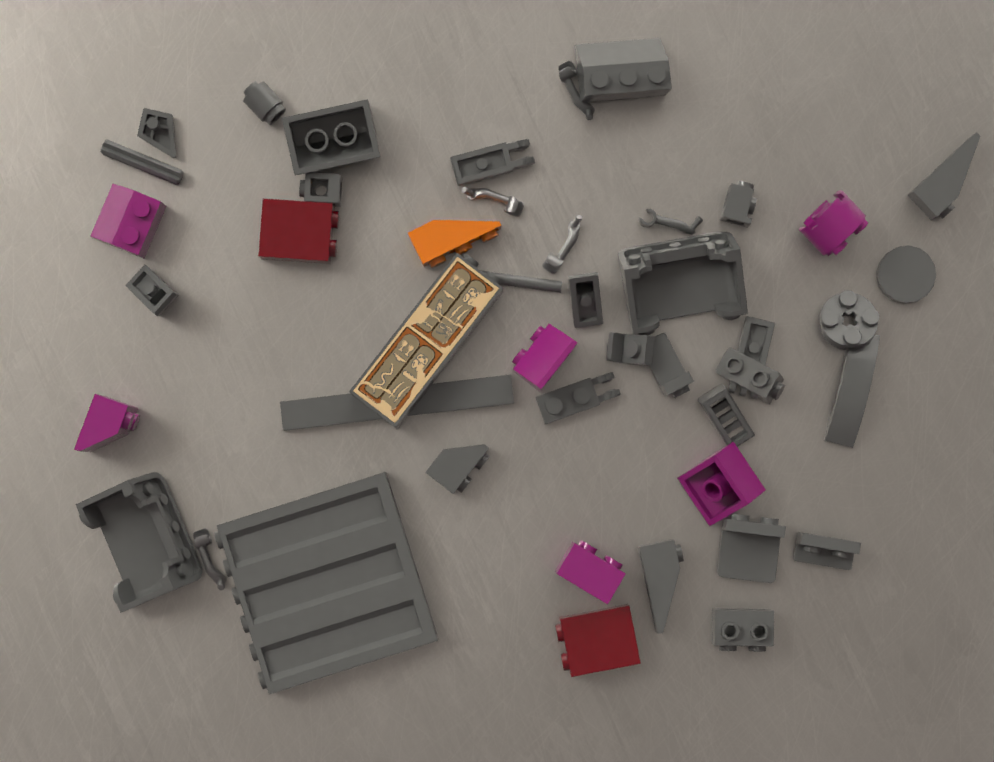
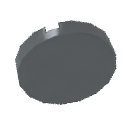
(906, 274)

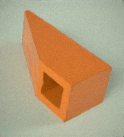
(444, 237)

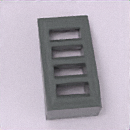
(713, 396)

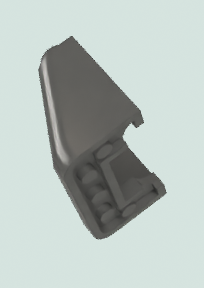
(683, 279)
(143, 539)

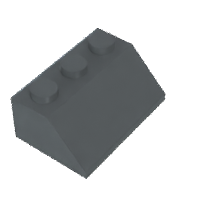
(622, 70)
(331, 137)

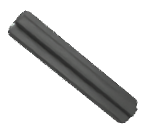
(142, 162)

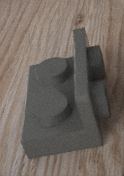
(825, 551)

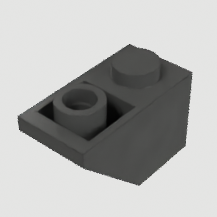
(455, 464)

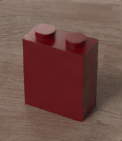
(298, 231)
(598, 640)

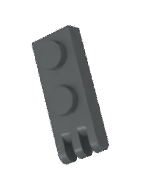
(755, 344)

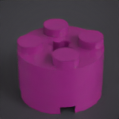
(833, 224)

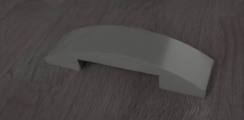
(852, 394)

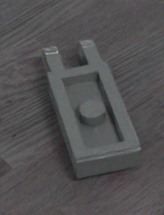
(489, 162)
(574, 398)

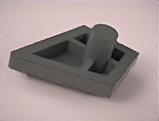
(158, 130)

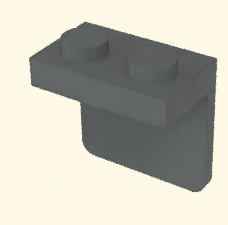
(749, 548)

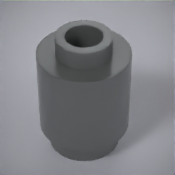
(264, 102)

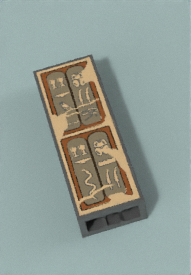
(427, 339)

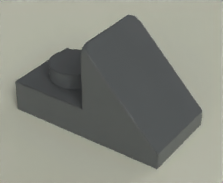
(151, 290)
(585, 299)

